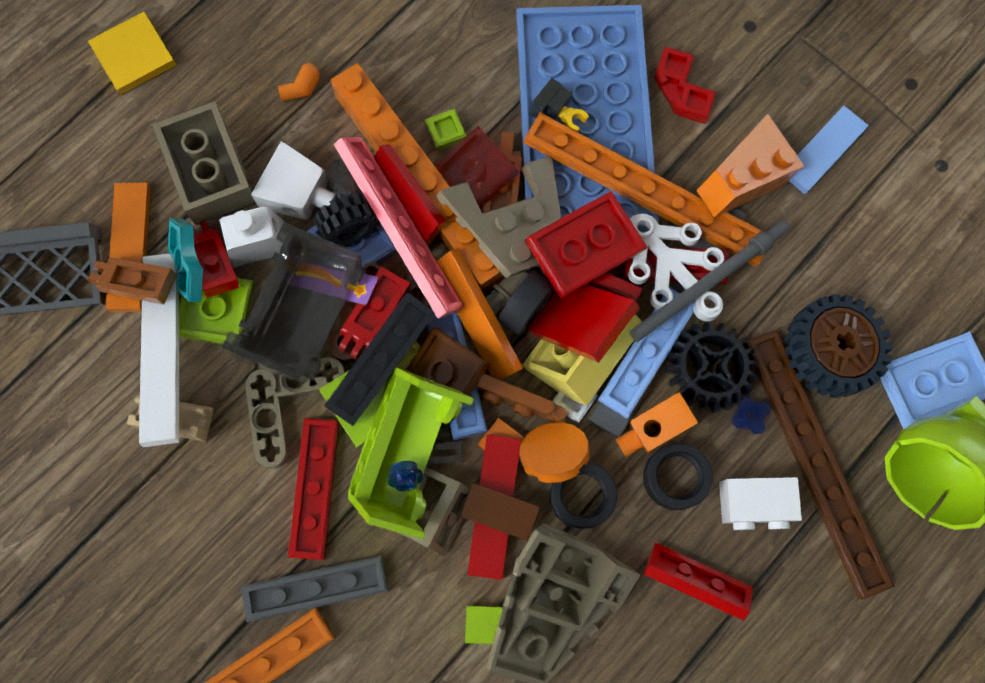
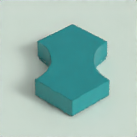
(185, 260)

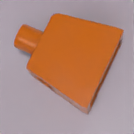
(670, 416)

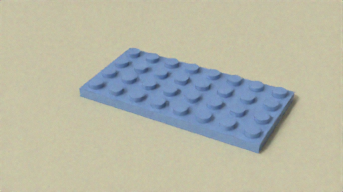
(603, 64)

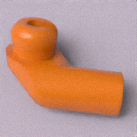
(303, 84)

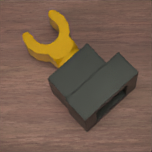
(554, 102)

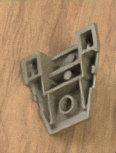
(553, 601)

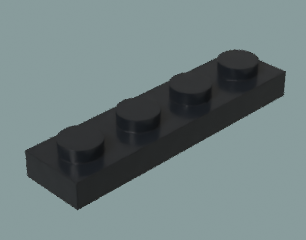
(379, 359)

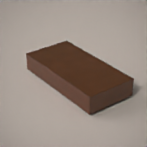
(500, 511)

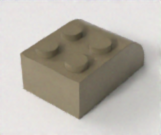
(204, 163)

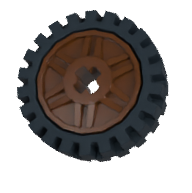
(838, 346)

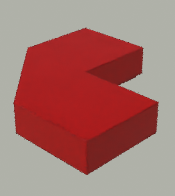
(684, 98)

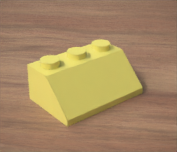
(572, 373)

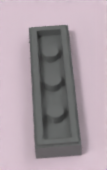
(314, 588)

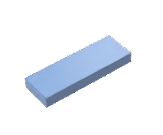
(827, 148)

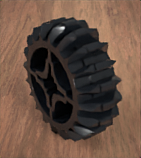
(720, 376)

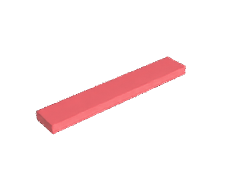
(399, 226)

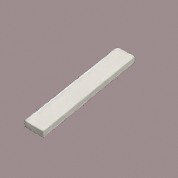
(159, 366)

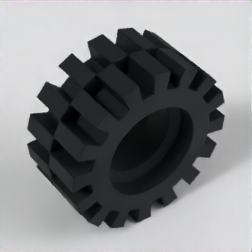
(347, 220)

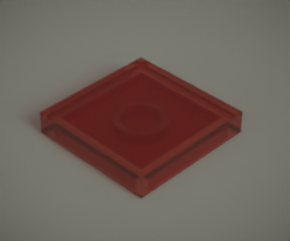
(479, 164)

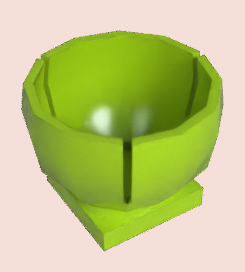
(943, 457)

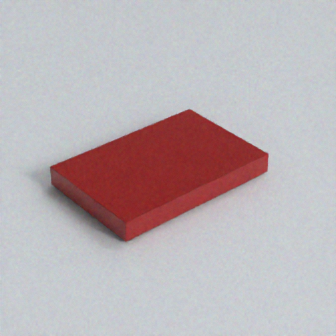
(412, 196)
(585, 244)
(584, 321)

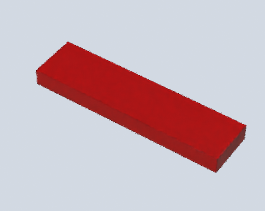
(498, 474)
(314, 489)

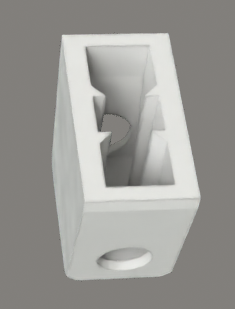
(292, 184)
(251, 235)

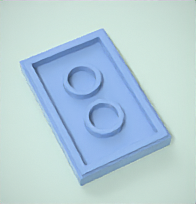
(935, 379)

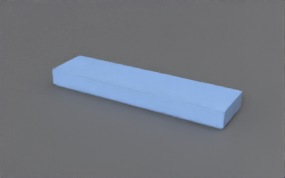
(643, 362)

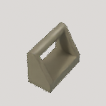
(447, 514)

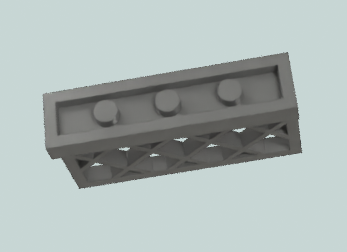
(49, 239)

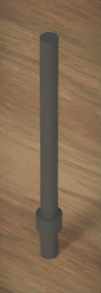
(757, 245)

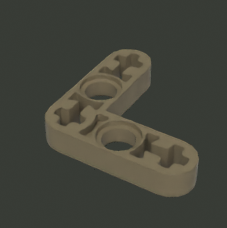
(278, 390)

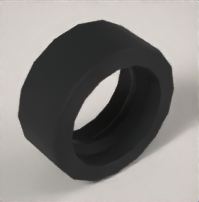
(527, 302)
(703, 469)
(601, 515)

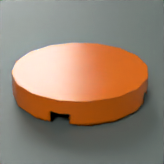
(554, 452)

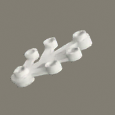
(672, 260)

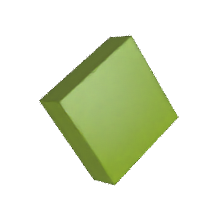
(445, 129)
(481, 624)

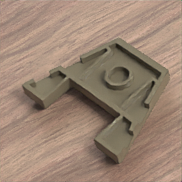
(504, 230)

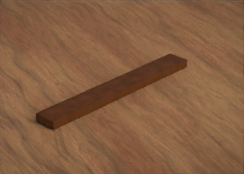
(819, 467)

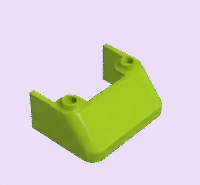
(401, 431)

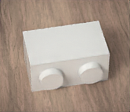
(760, 501)

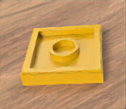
(131, 53)

